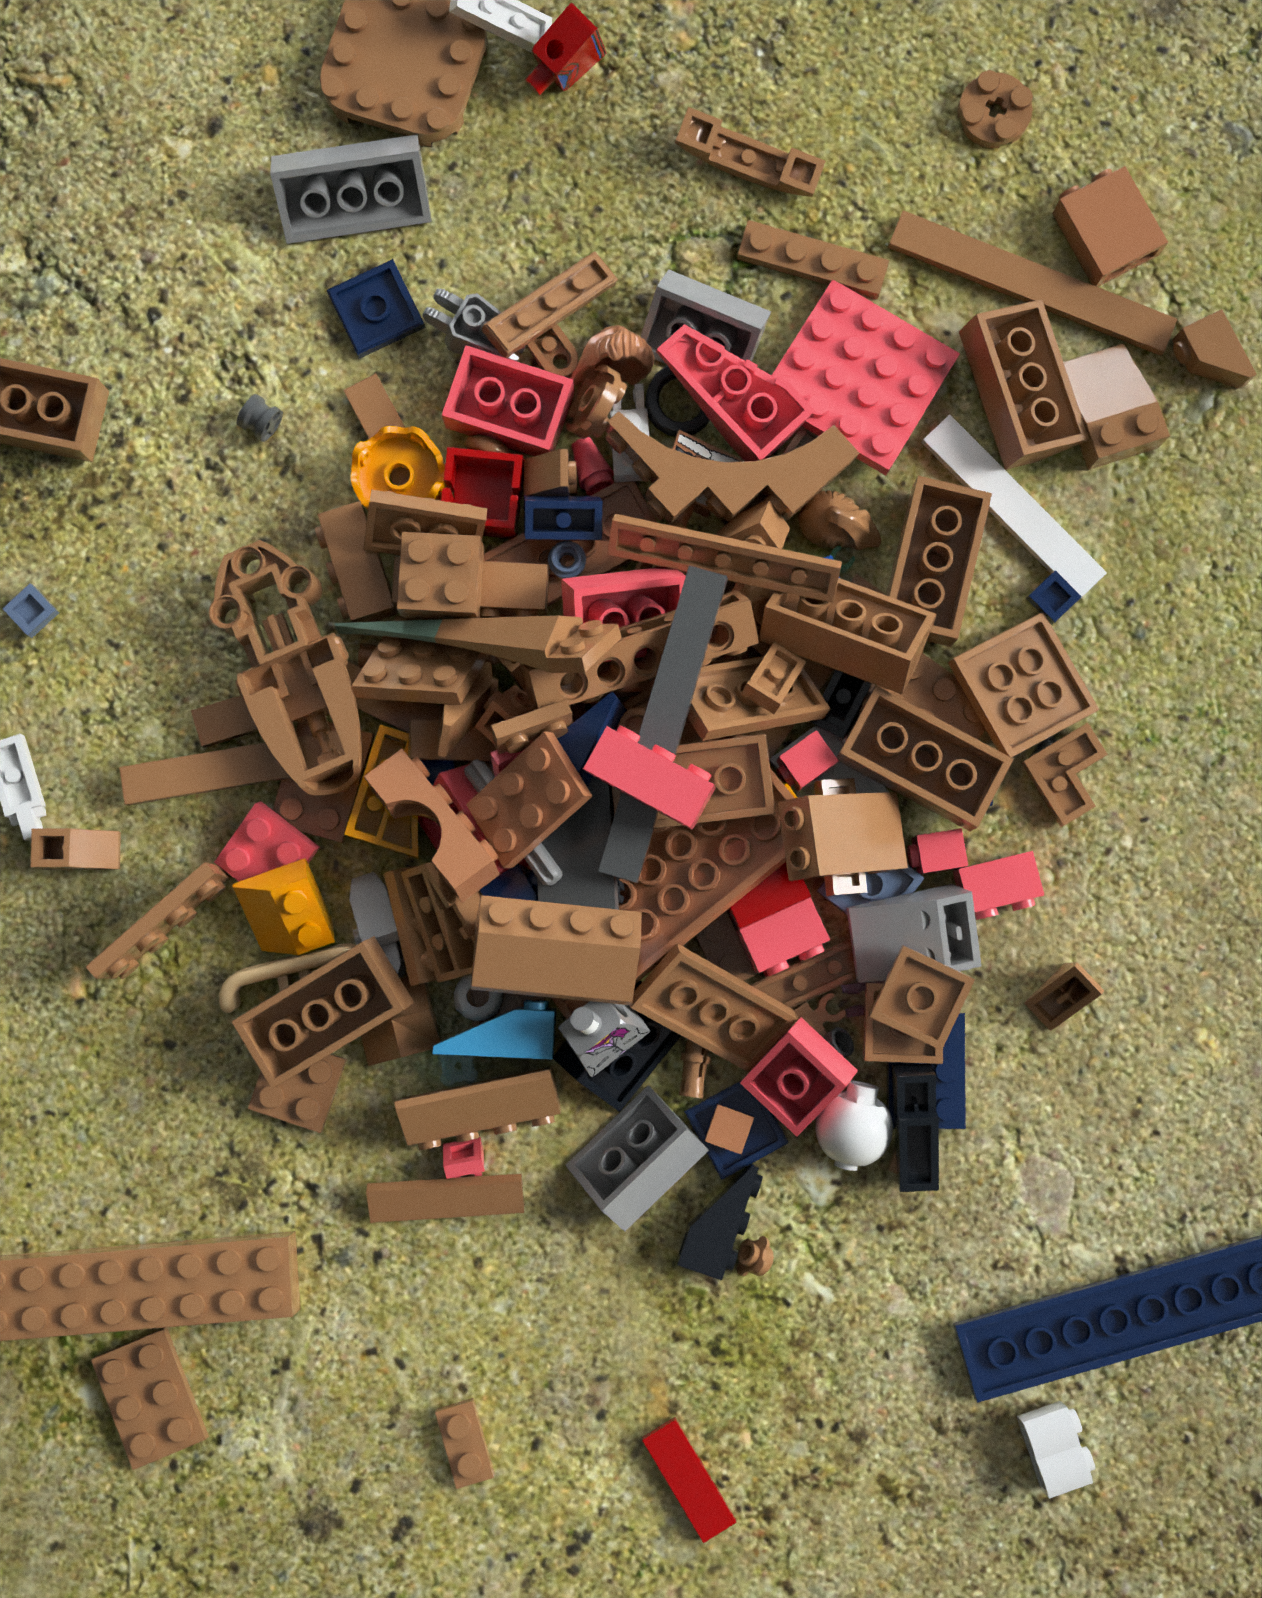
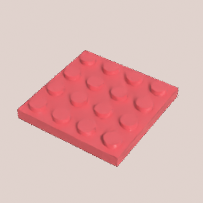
(864, 373)

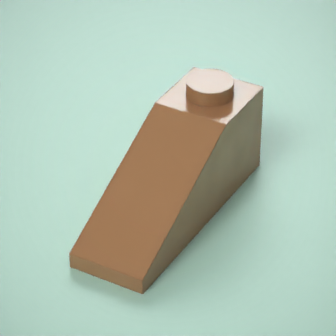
(458, 720)

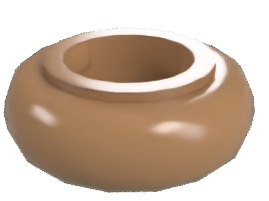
(485, 443)

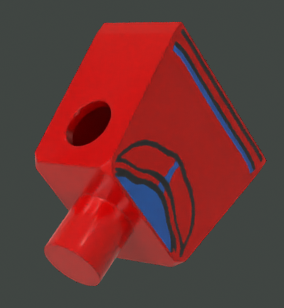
(565, 51)

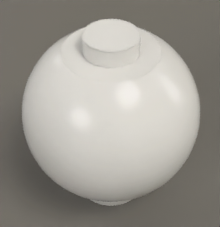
(855, 1127)

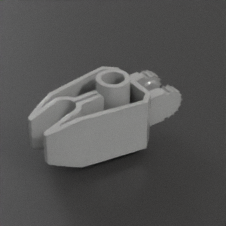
(466, 324)
(375, 917)

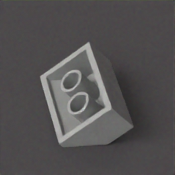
(707, 310)
(636, 1158)

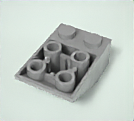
(930, 921)

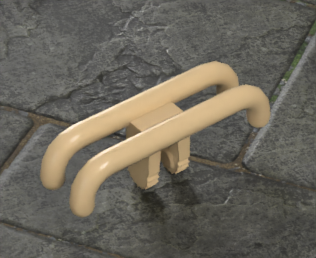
(281, 969)

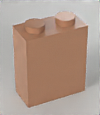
(1109, 226)

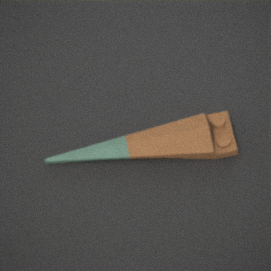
(541, 642)

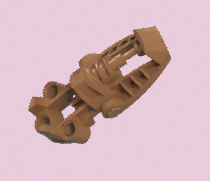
(298, 679)

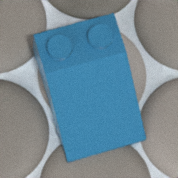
(514, 1034)

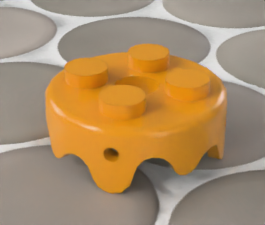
(392, 449)

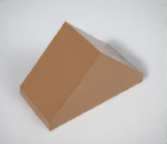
(1063, 995)

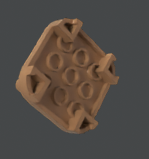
(402, 66)

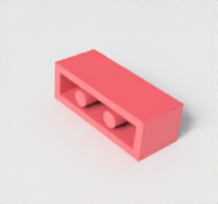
(650, 776)

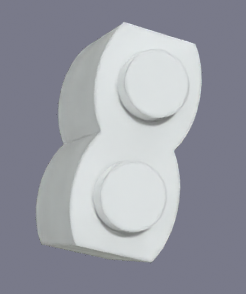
(1056, 1449)

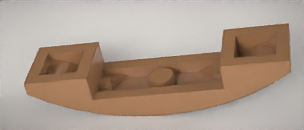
(748, 158)

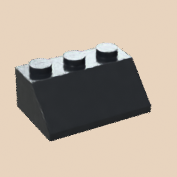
(626, 1073)

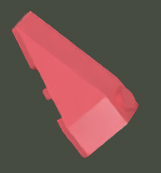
(740, 400)

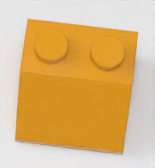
(286, 909)

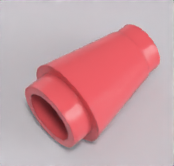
(591, 466)

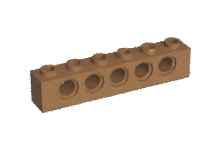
(734, 635)

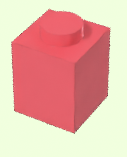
(805, 761)
(937, 852)

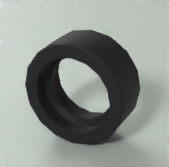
(658, 417)

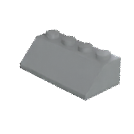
(350, 189)

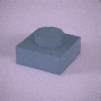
(30, 610)

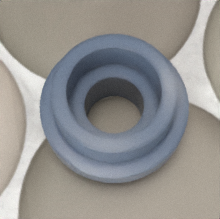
(566, 548)

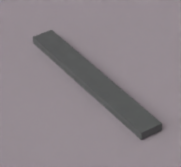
(666, 713)

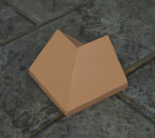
(406, 1032)

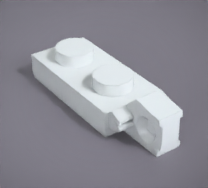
(19, 786)

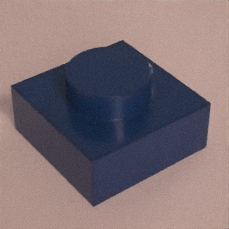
(1054, 597)

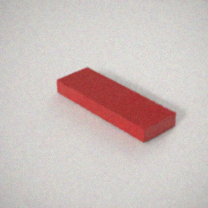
(689, 1479)

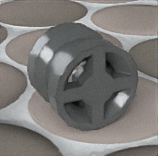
(259, 417)

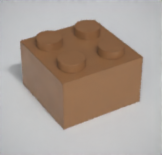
(440, 576)

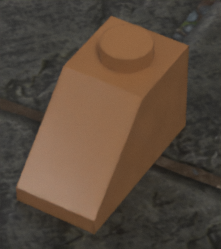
(1213, 351)

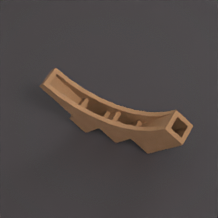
(729, 486)

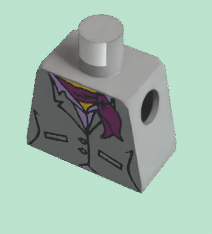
(602, 1033)

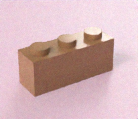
(358, 571)

